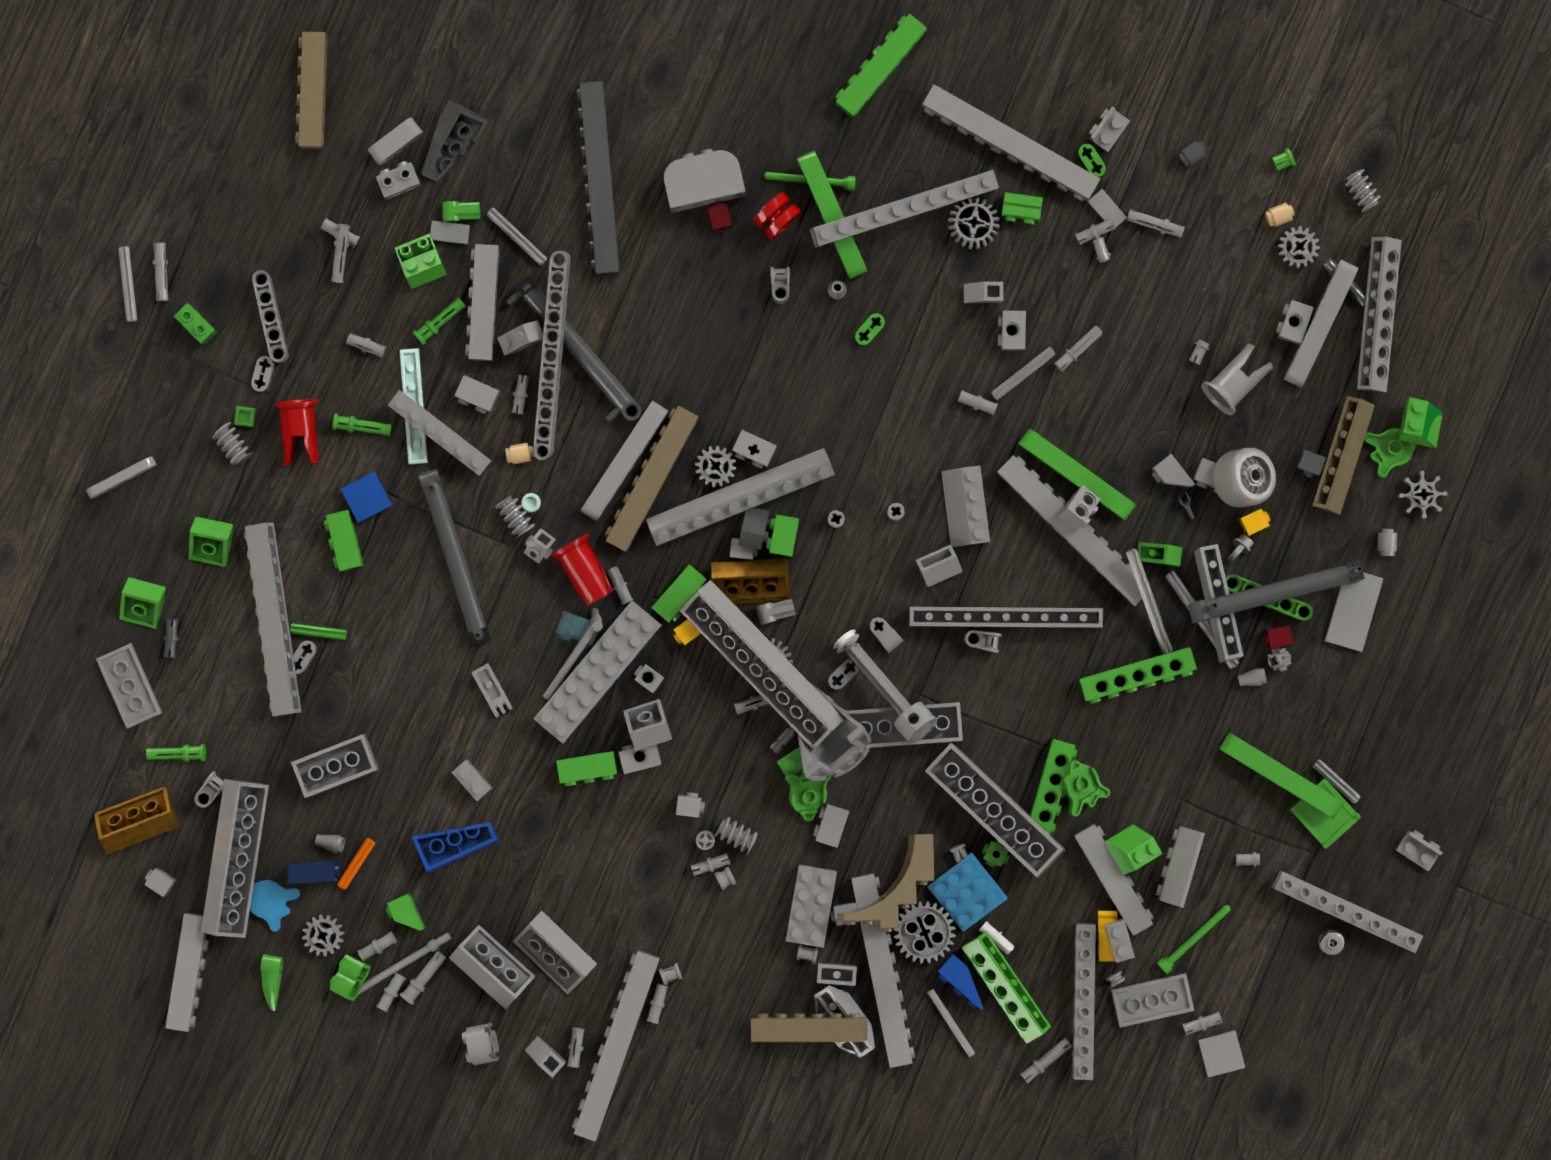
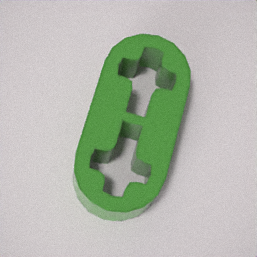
(1095, 158)
(866, 326)

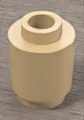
(1279, 215)
(519, 453)

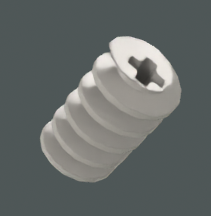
(1362, 190)
(231, 444)
(516, 517)
(736, 834)

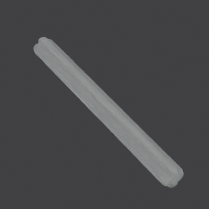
(1186, 598)
(1149, 601)

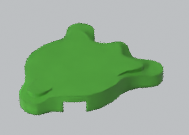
(1389, 450)
(1082, 786)
(806, 794)

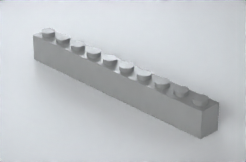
(1010, 142)
(904, 208)
(740, 496)
(1084, 541)
(1006, 617)
(272, 619)
(884, 977)
(616, 1045)

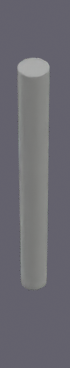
(951, 1023)

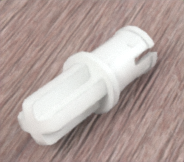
(997, 938)

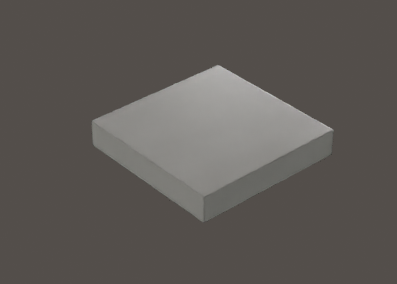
(1221, 1053)

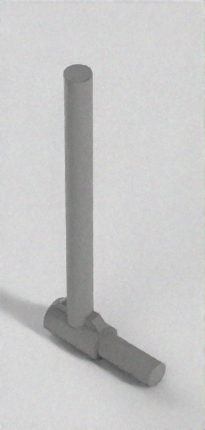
(596, 625)

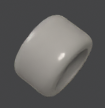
(1244, 477)

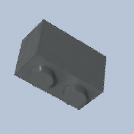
(754, 528)

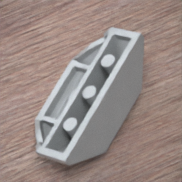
(834, 1000)

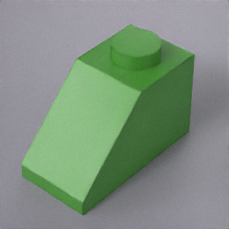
(1160, 553)
(405, 912)

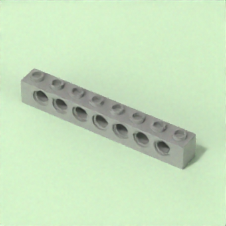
(1379, 314)
(1347, 911)
(1083, 1001)

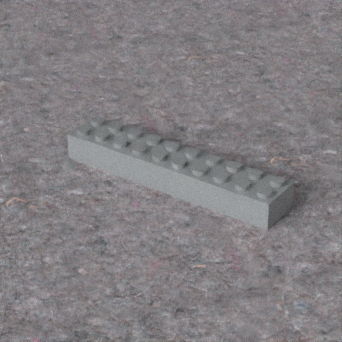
(762, 664)

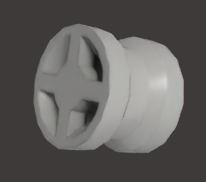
(707, 840)
(725, 878)

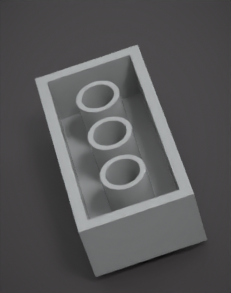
(335, 765)
(811, 905)

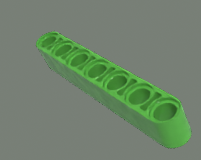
(830, 212)
(1076, 473)
(1281, 775)

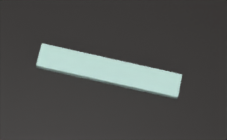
(413, 388)

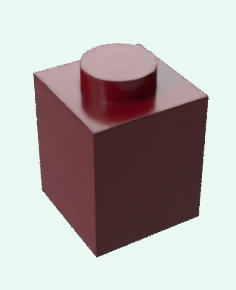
(719, 216)
(1278, 637)

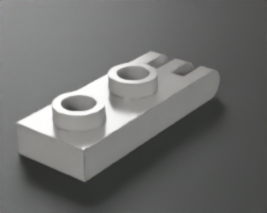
(491, 689)

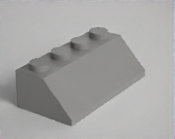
(965, 506)
(1180, 866)
(554, 952)
(492, 967)

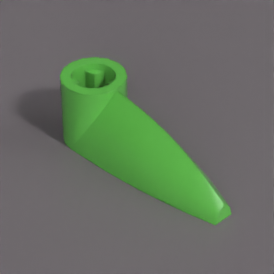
(271, 978)

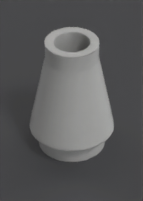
(837, 294)
(1255, 677)
(333, 843)

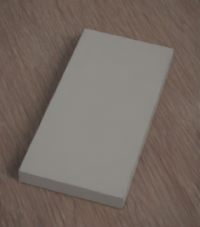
(1354, 613)
(129, 685)
(1152, 1000)

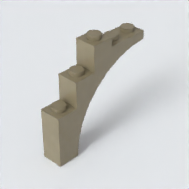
(916, 870)

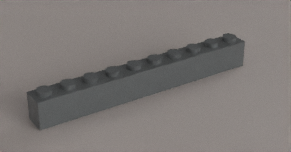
(599, 178)

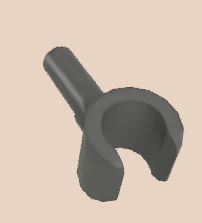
(1186, 503)

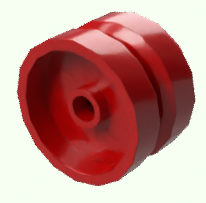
(775, 213)

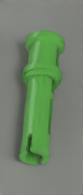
(458, 305)
(351, 424)
(186, 753)

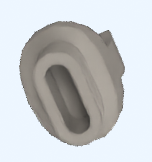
(1242, 545)

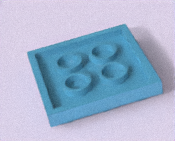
(967, 892)

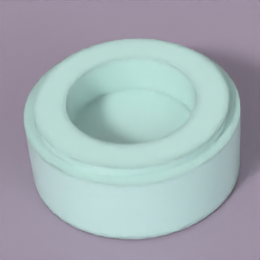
(531, 502)

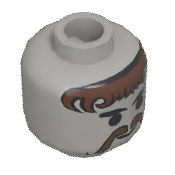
(1324, 942)

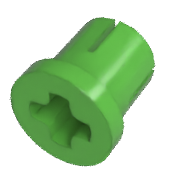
(1284, 160)

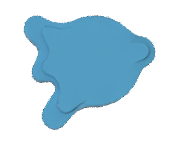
(270, 902)

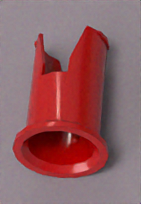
(298, 420)
(584, 570)

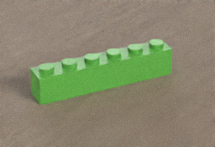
(882, 64)

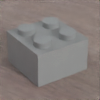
(647, 725)

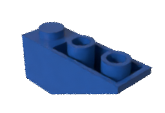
(958, 974)

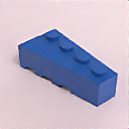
(449, 846)

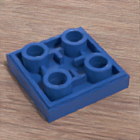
(366, 497)

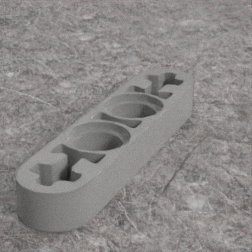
(121, 477)

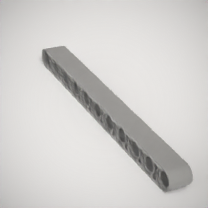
(546, 363)

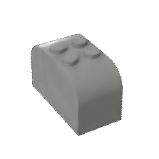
(703, 180)

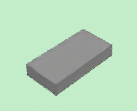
(1106, 208)
(450, 232)

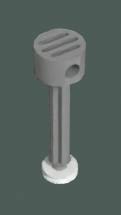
(907, 713)

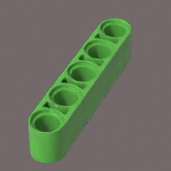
(1295, 604)

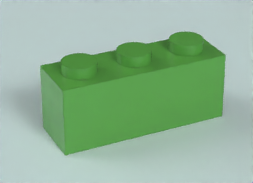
(343, 541)
(679, 594)
(587, 768)

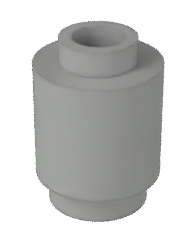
(1387, 542)

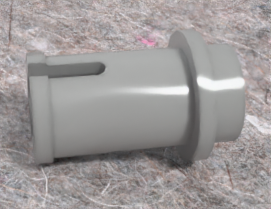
(1101, 250)
(1199, 352)
(1248, 859)

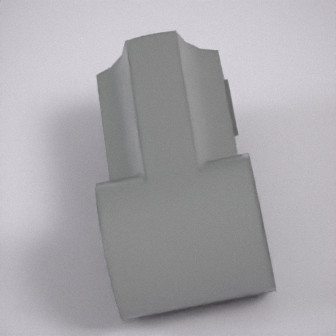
(771, 612)

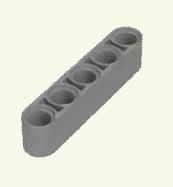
(264, 309)

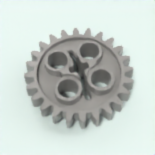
(940, 925)

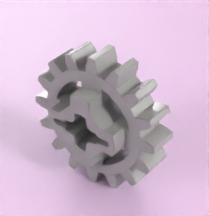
(1304, 253)
(708, 472)
(330, 931)

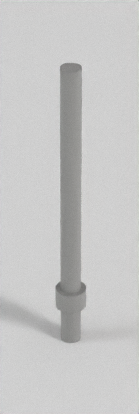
(432, 945)

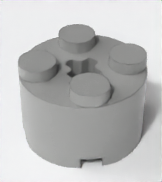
(481, 1044)

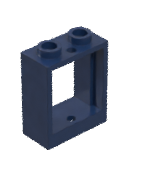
(314, 872)

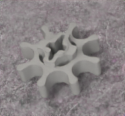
(1422, 503)

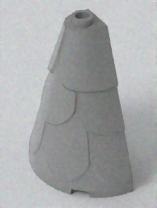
(839, 751)

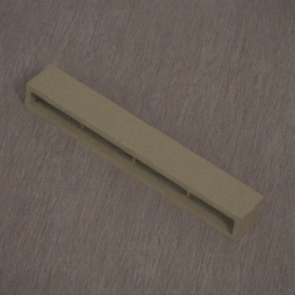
(652, 478)

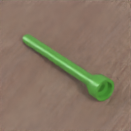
(846, 183)
(1167, 963)

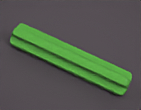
(318, 631)

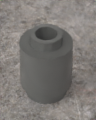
(1193, 153)

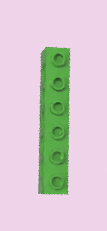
(1183, 656)
(1056, 748)
(1014, 997)

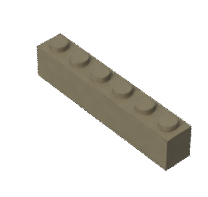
(312, 90)
(1343, 455)
(809, 1028)

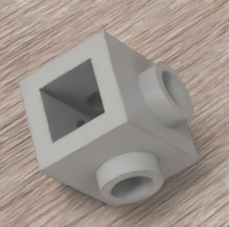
(539, 546)

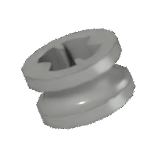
(1115, 978)

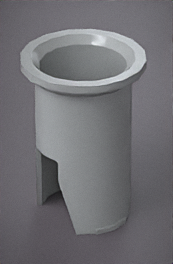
(1232, 384)

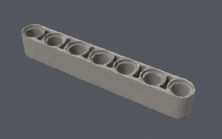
(1321, 323)
(624, 461)

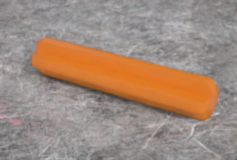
(356, 863)

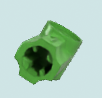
(455, 211)

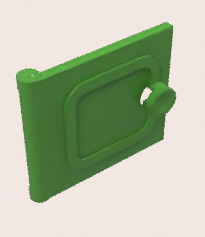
(1322, 826)

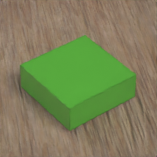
(245, 416)

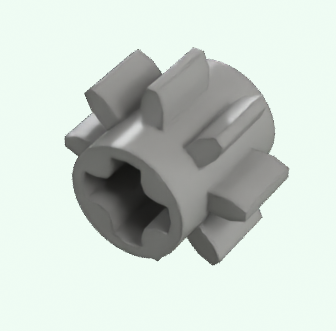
(1279, 659)

